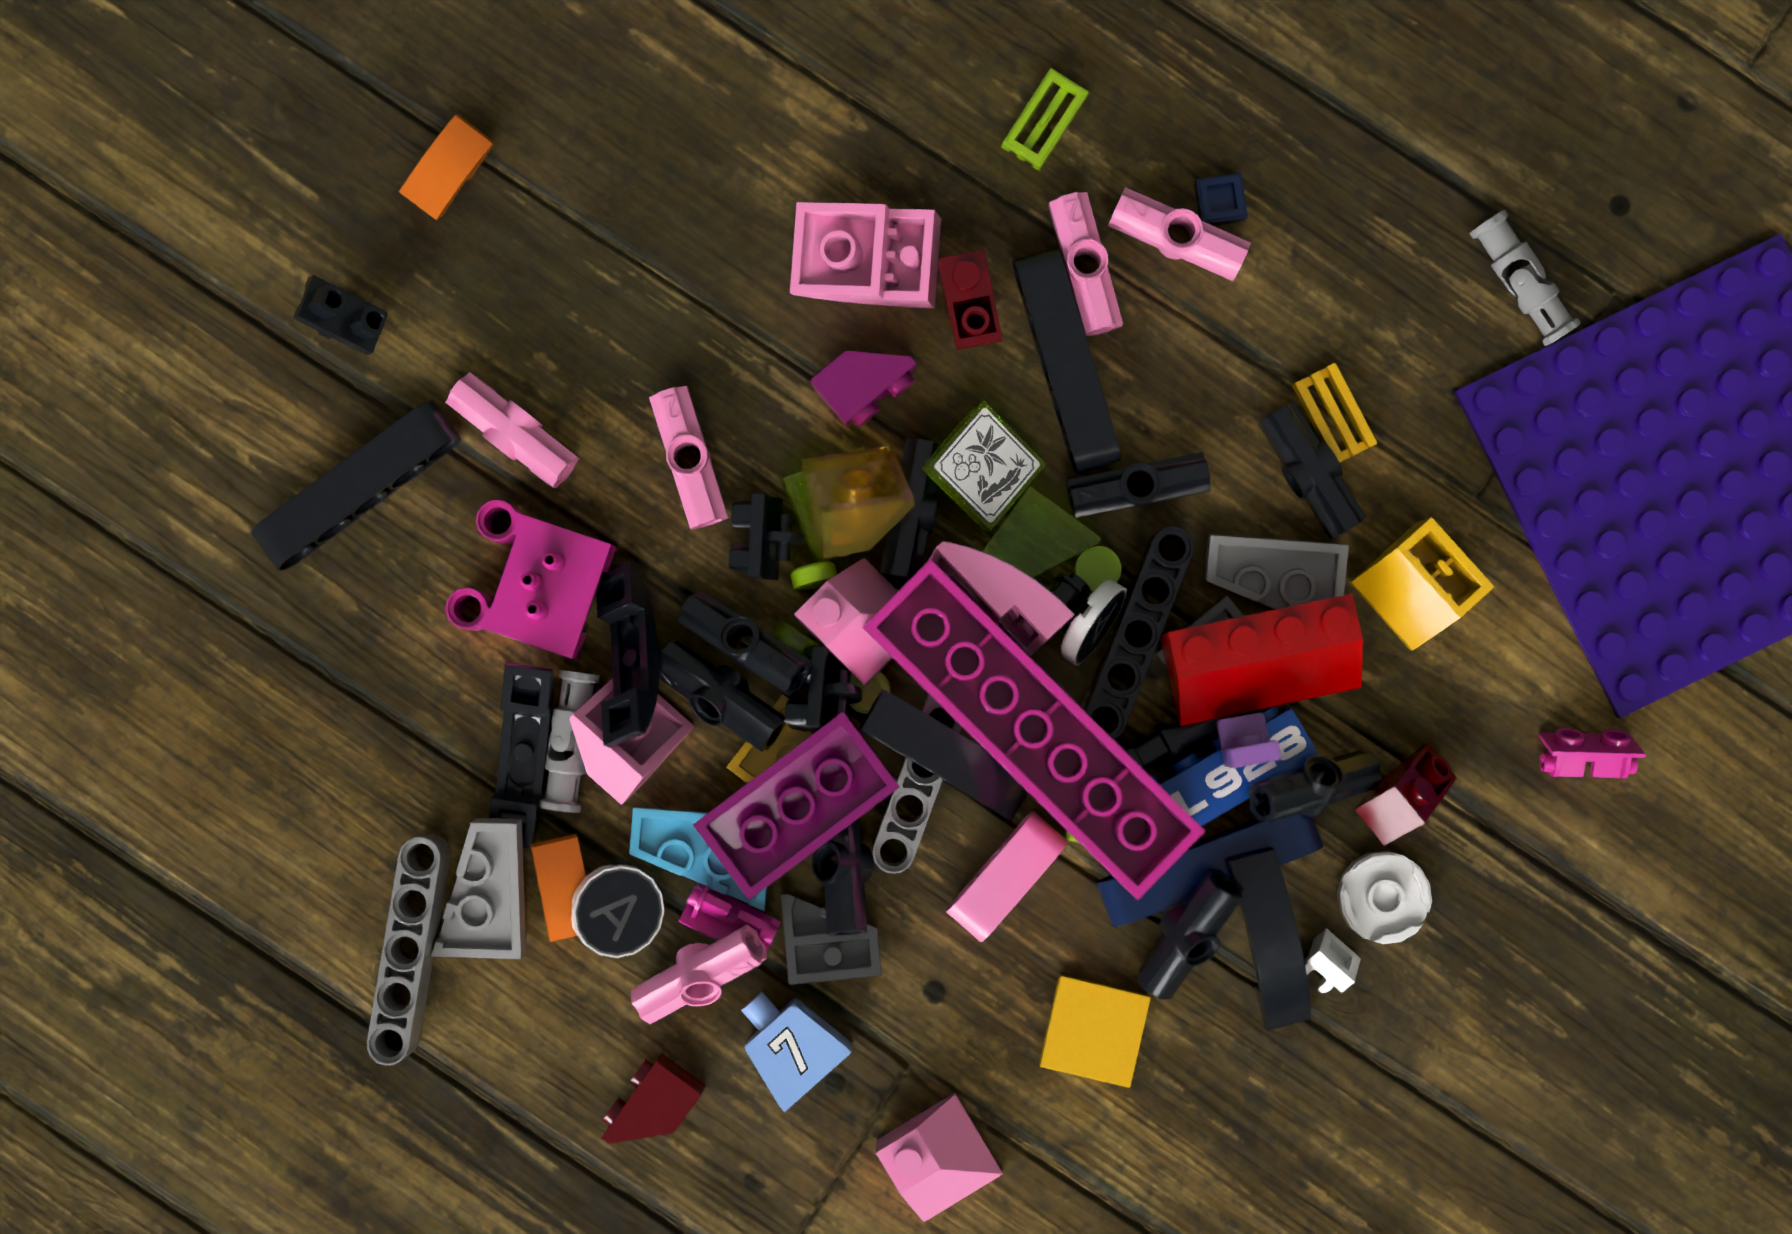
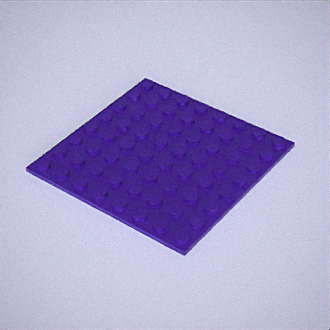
(1659, 474)

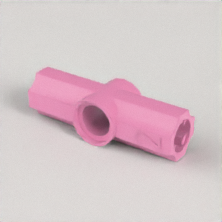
(1076, 237)
(1207, 246)
(512, 430)
(679, 430)
(698, 974)

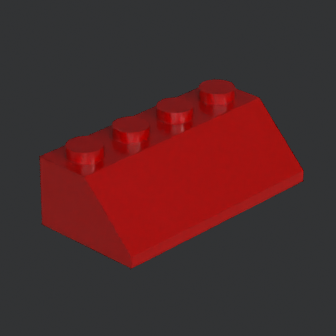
(1264, 659)

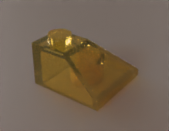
(855, 498)

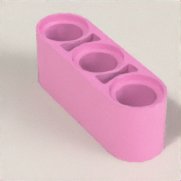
(1007, 876)

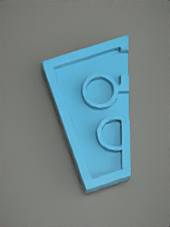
(675, 845)

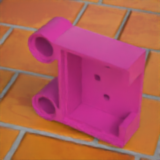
(558, 589)

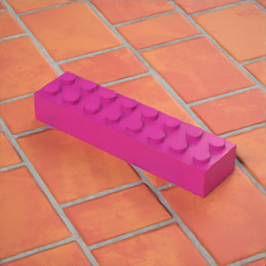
(1034, 729)

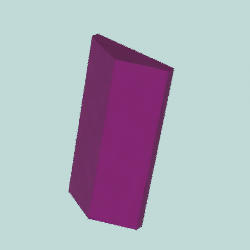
(796, 805)

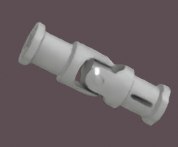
(1534, 292)
(564, 771)

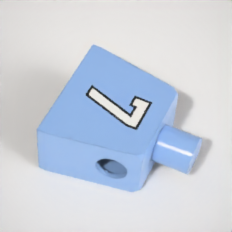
(792, 1047)

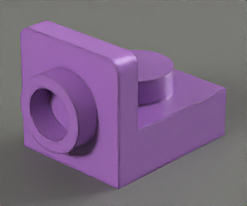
(1246, 741)

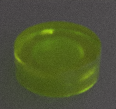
(794, 637)

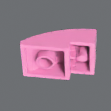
(866, 254)
(1004, 594)

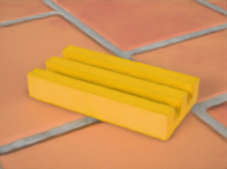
(1349, 404)

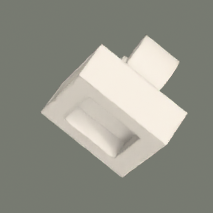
(1332, 961)

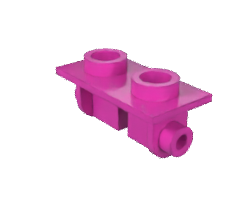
(1610, 753)
(720, 915)

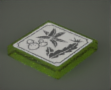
(984, 466)

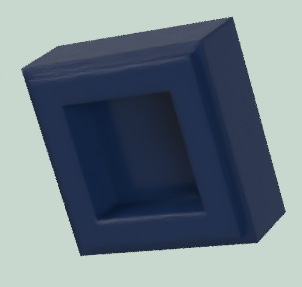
(1221, 199)

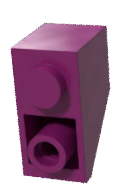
(860, 381)

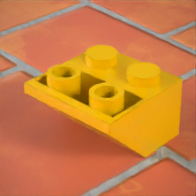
(1421, 583)

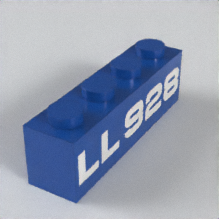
(1210, 789)

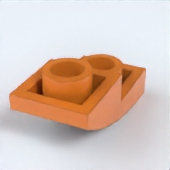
(446, 166)
(558, 874)

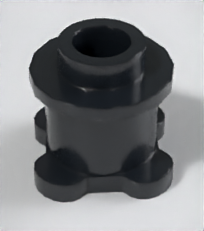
(1072, 593)

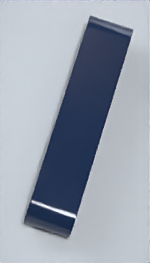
(1289, 837)

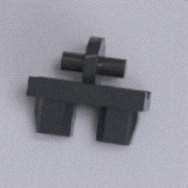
(340, 315)
(768, 539)
(827, 695)

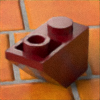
(969, 299)
(1407, 795)
(656, 1106)

